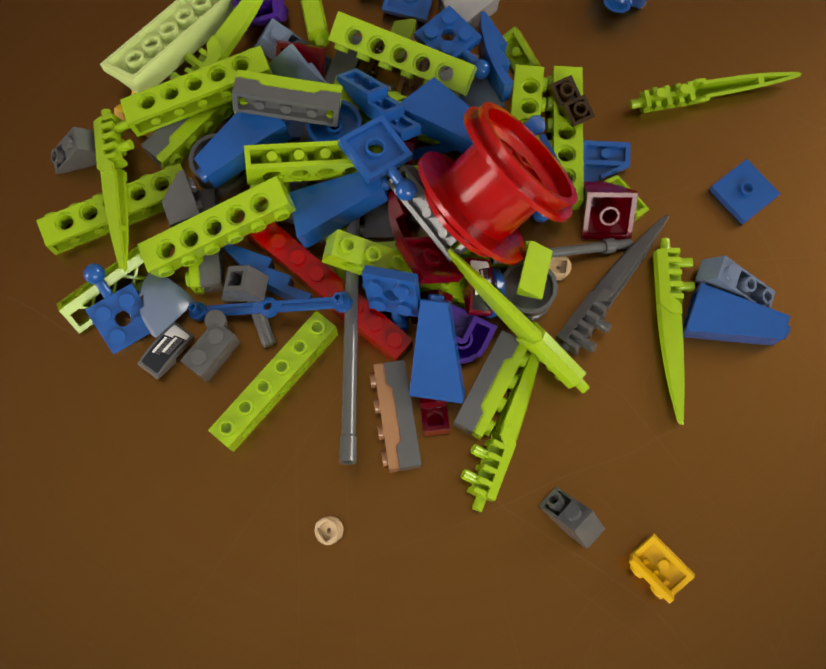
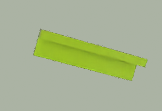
(88, 291)

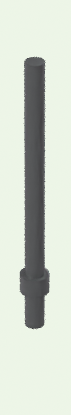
(605, 246)

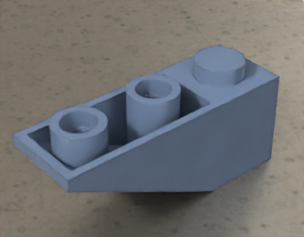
(275, 31)
(730, 277)

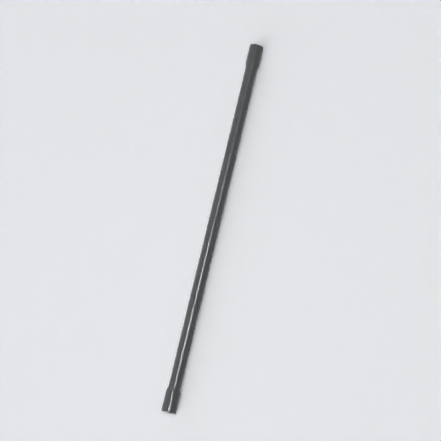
(348, 437)

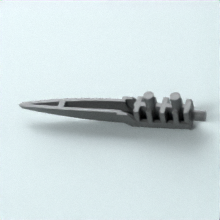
(600, 299)

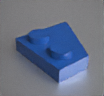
(604, 159)

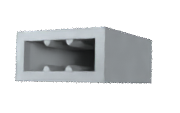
(470, 9)

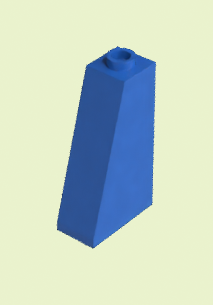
(439, 114)
(225, 151)
(334, 205)
(726, 317)
(436, 353)

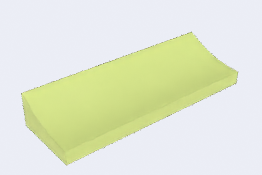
(164, 42)

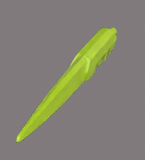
(315, 22)
(226, 37)
(702, 90)
(109, 158)
(669, 317)
(528, 333)
(503, 440)

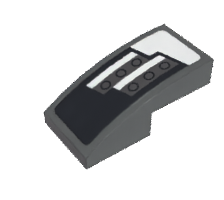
(165, 349)

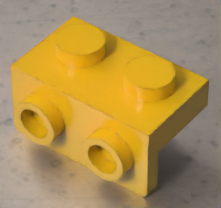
(660, 568)

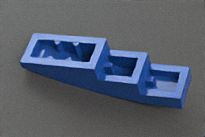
(493, 51)
(374, 101)
(278, 282)

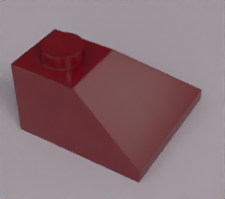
(607, 211)

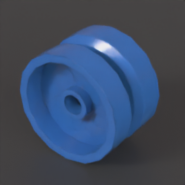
(348, 121)

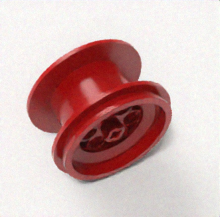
(496, 185)

